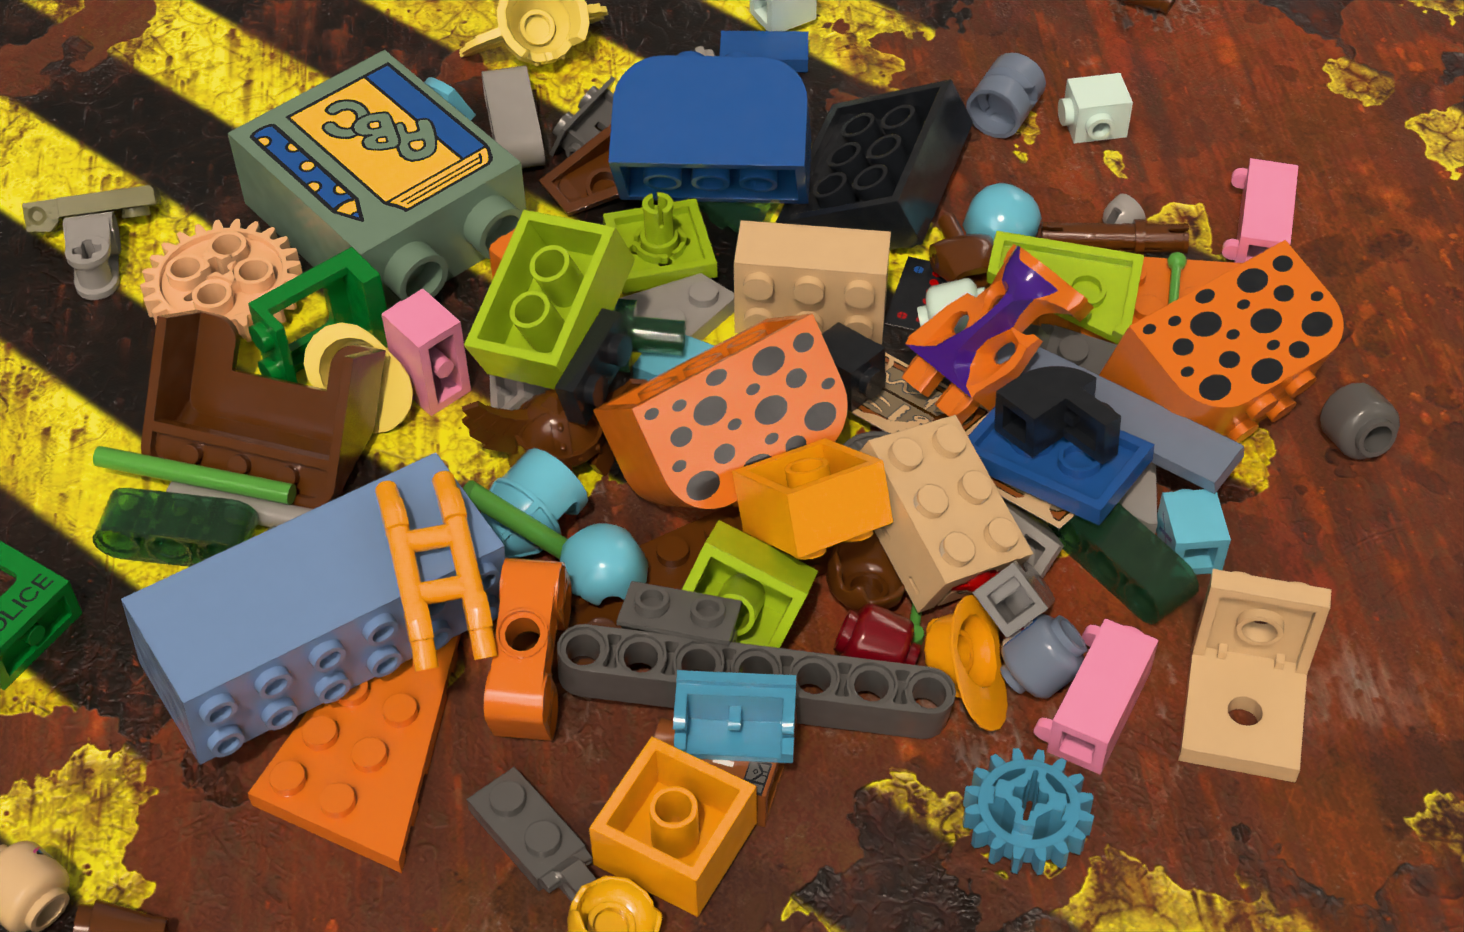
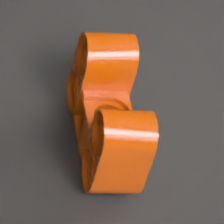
(520, 685)

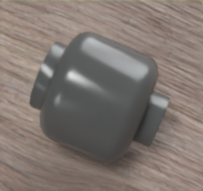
(1360, 421)

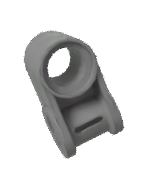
(94, 252)

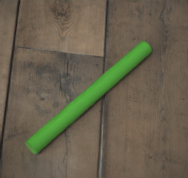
(194, 475)

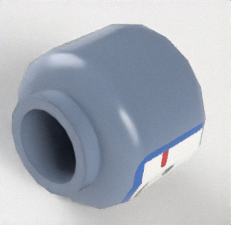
(1042, 656)

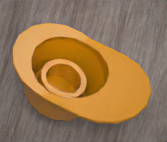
(969, 652)

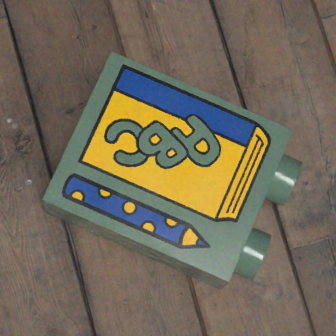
(380, 170)

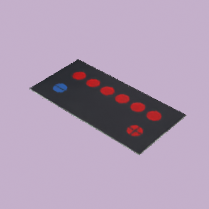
(911, 293)

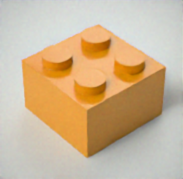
(813, 498)
(674, 825)

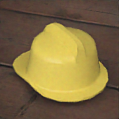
(395, 387)

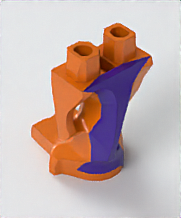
(996, 317)

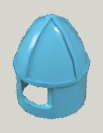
(543, 490)

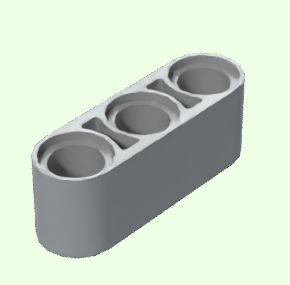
(514, 114)

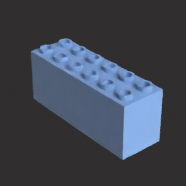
(296, 614)

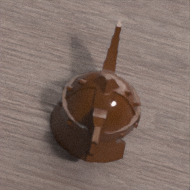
(543, 426)

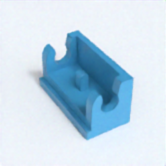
(735, 716)

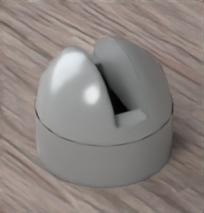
(1123, 210)

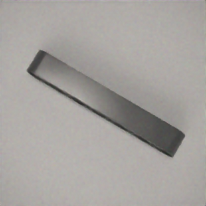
(836, 675)

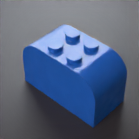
(711, 130)

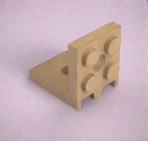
(1251, 670)

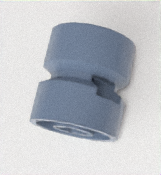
(1006, 95)

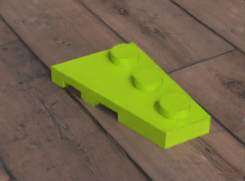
(1099, 274)

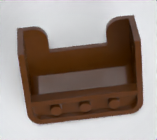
(252, 422)

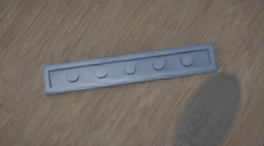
(1179, 442)

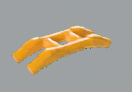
(417, 594)

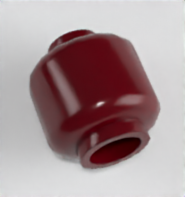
(877, 635)

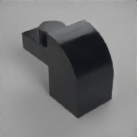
(1054, 405)

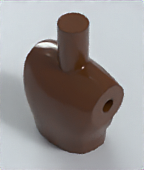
(960, 254)

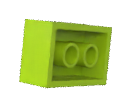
(547, 296)

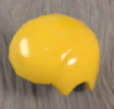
(613, 906)

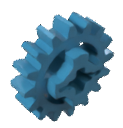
(1055, 824)

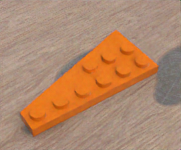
(361, 761)

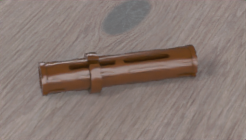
(1125, 237)

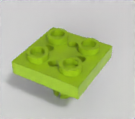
(664, 235)

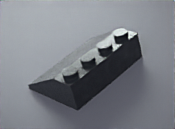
(884, 162)

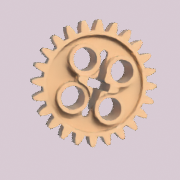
(220, 272)

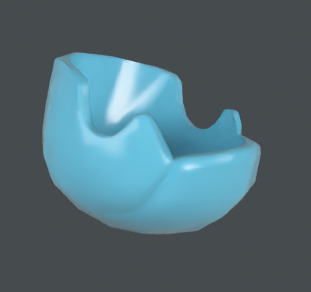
(1002, 209)
(603, 562)

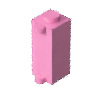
(1264, 209)
(1100, 695)

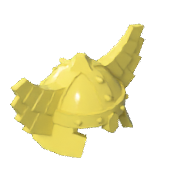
(538, 29)

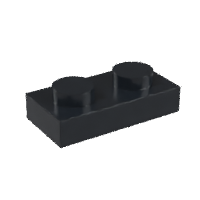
(594, 366)

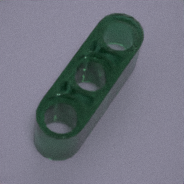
(171, 526)
(1130, 563)

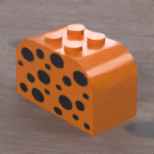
(1233, 345)
(726, 411)

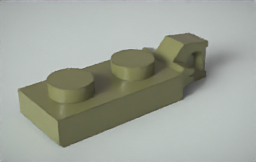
(48, 214)

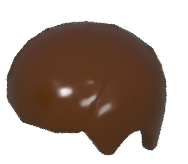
(863, 574)

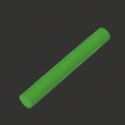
(515, 519)

